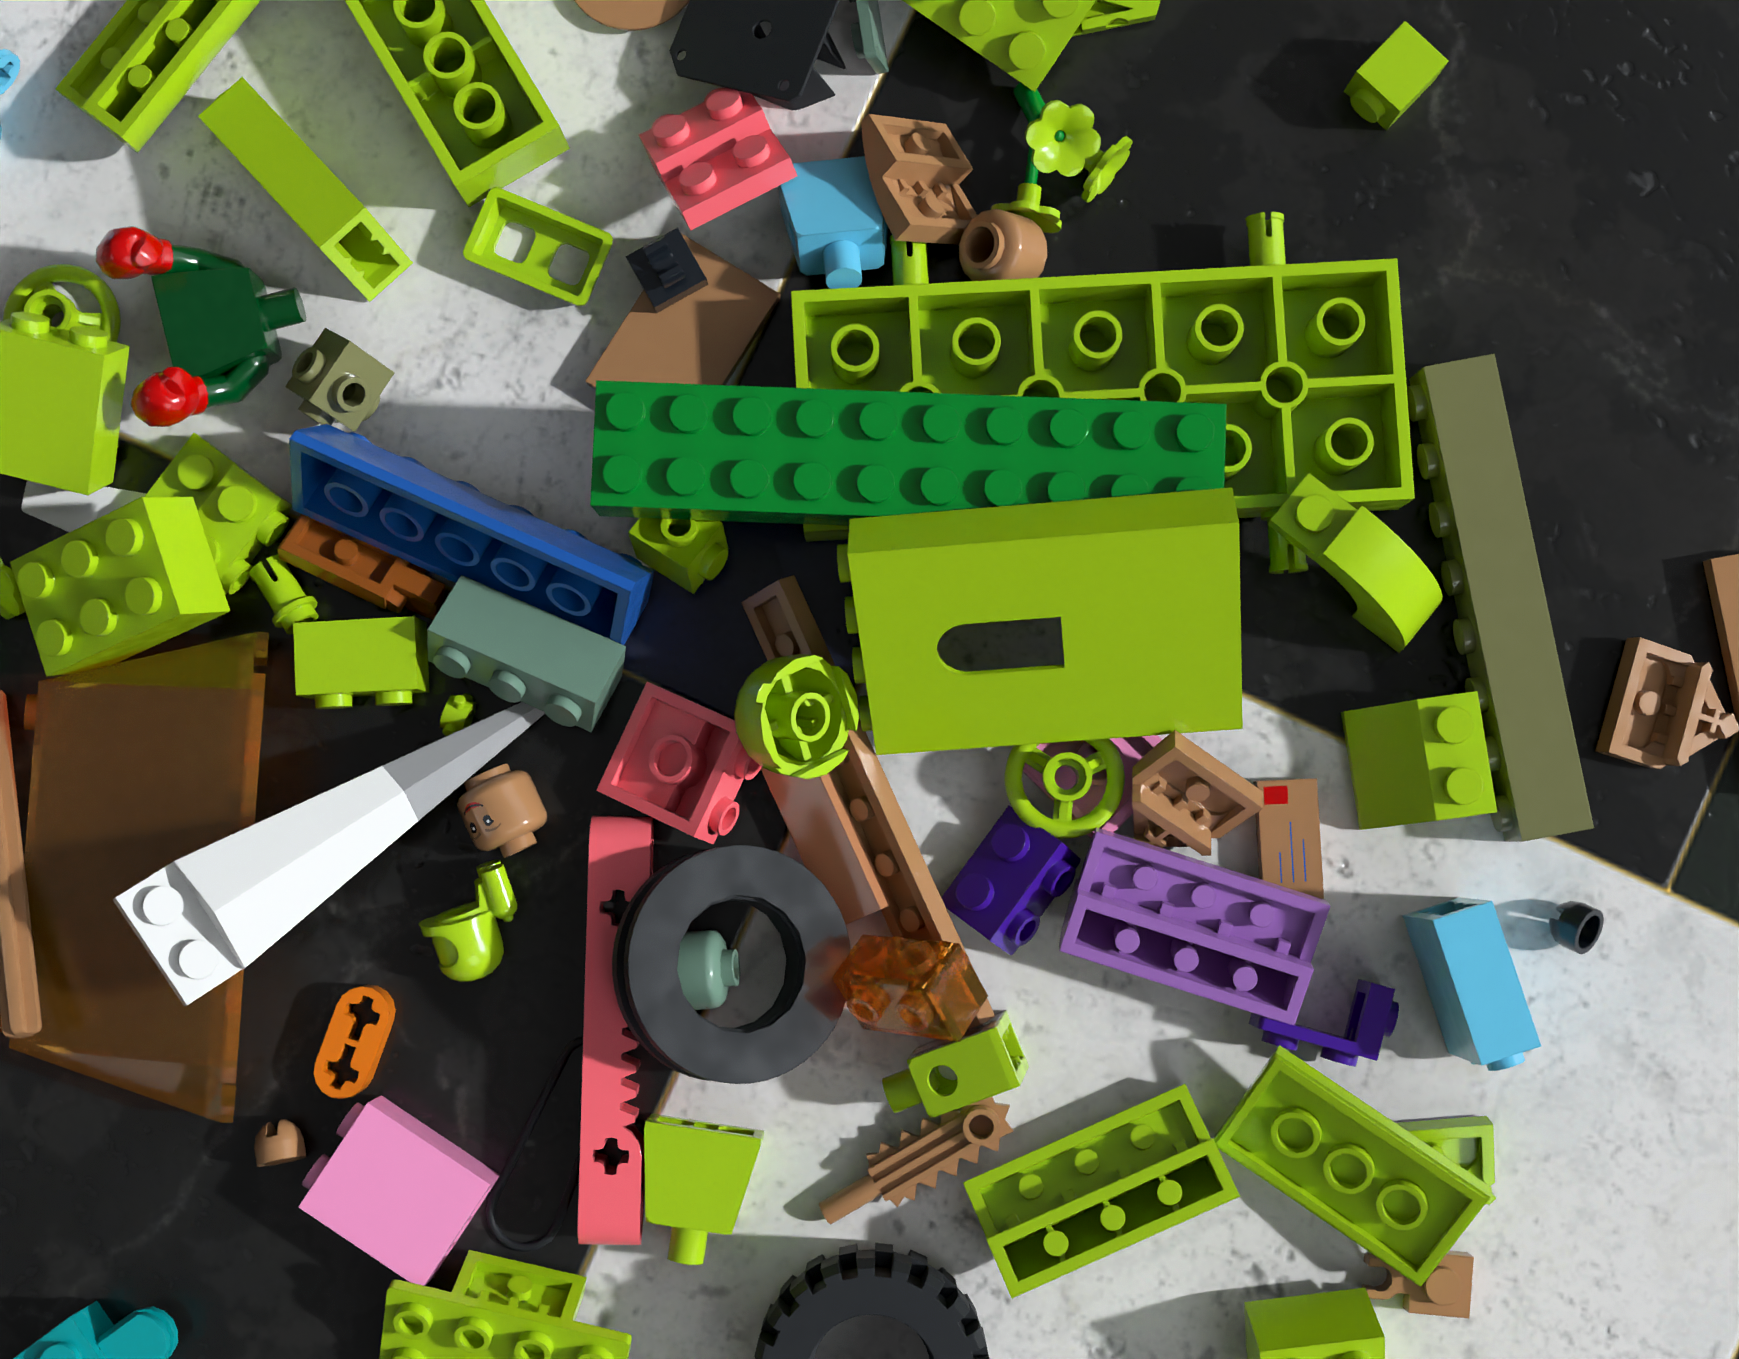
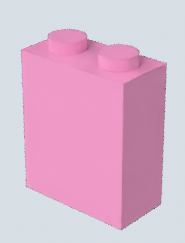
(397, 1189)

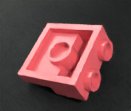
(716, 155)
(679, 765)

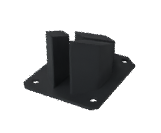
(732, 51)

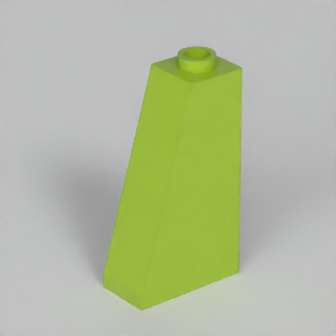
(305, 189)

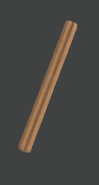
(18, 975)

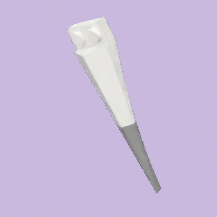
(245, 892)

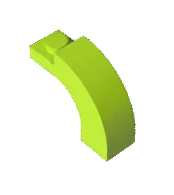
(1365, 556)

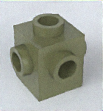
(338, 381)

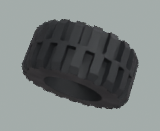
(871, 1284)

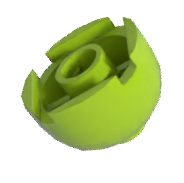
(796, 715)

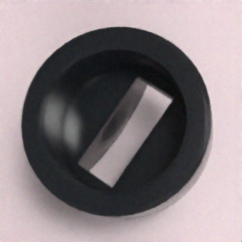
(1577, 926)

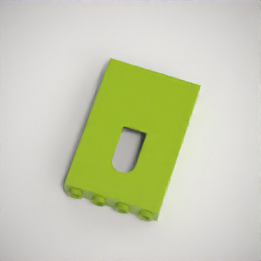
(1141, 603)

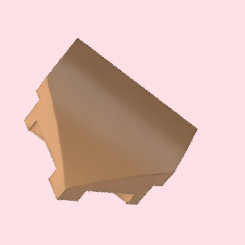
(1662, 707)
(1188, 796)

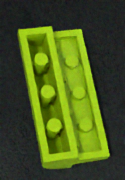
(149, 62)
(1100, 1190)

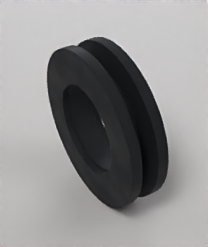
(648, 956)

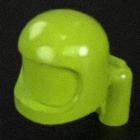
(469, 934)

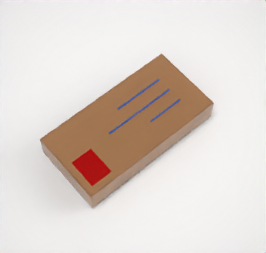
(1290, 835)

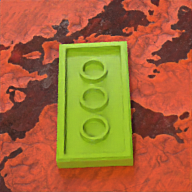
(1351, 1166)

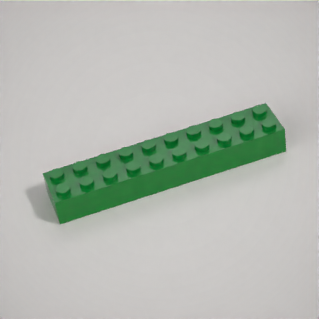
(883, 452)

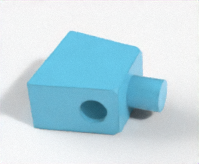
(834, 220)

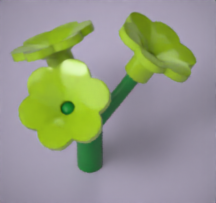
(1065, 142)

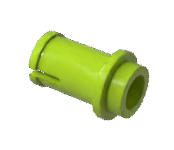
(284, 595)

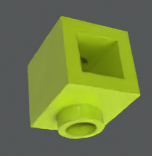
(681, 548)

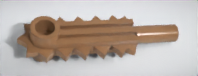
(920, 1157)

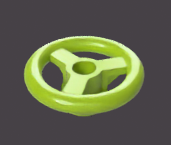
(38, 295)
(1062, 825)

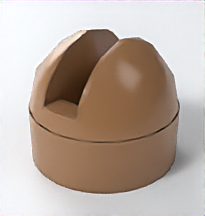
(280, 1148)

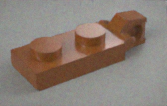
(361, 568)

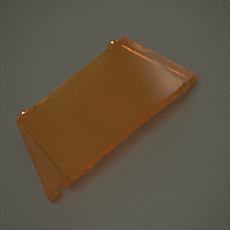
(124, 781)

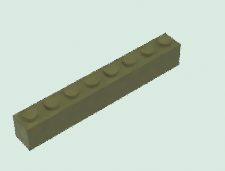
(1498, 598)

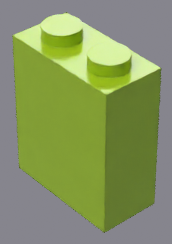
(60, 403)

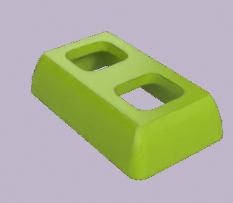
(551, 232)

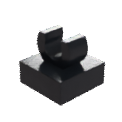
(667, 270)

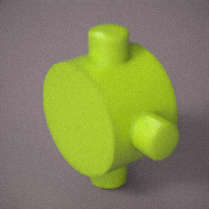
(457, 713)

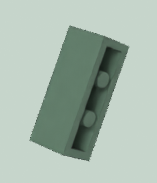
(525, 654)

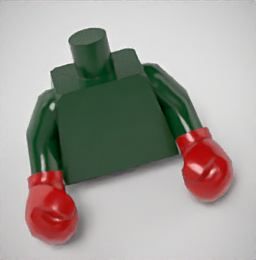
(213, 320)

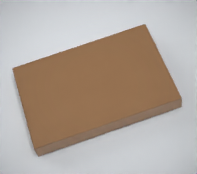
(694, 338)

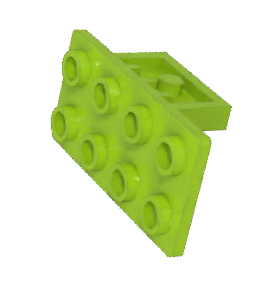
(496, 1313)

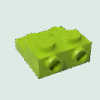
(232, 504)

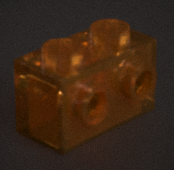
(911, 987)

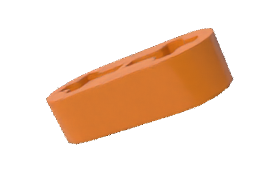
(341, 1036)

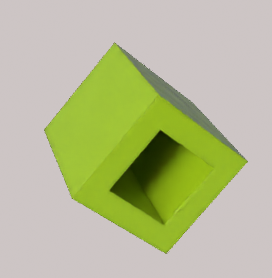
(1394, 76)

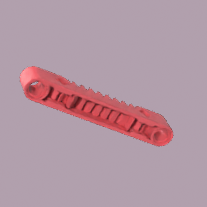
(609, 1194)

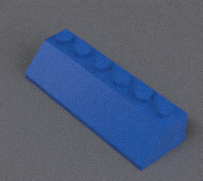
(463, 532)

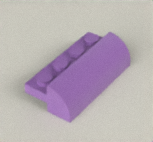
(1193, 926)

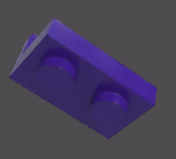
(1011, 881)

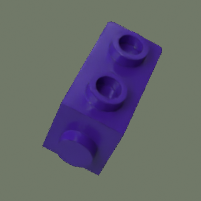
(1370, 1018)

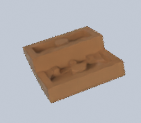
(917, 178)

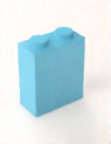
(1472, 982)

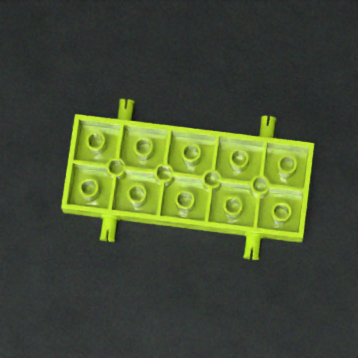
(1292, 350)

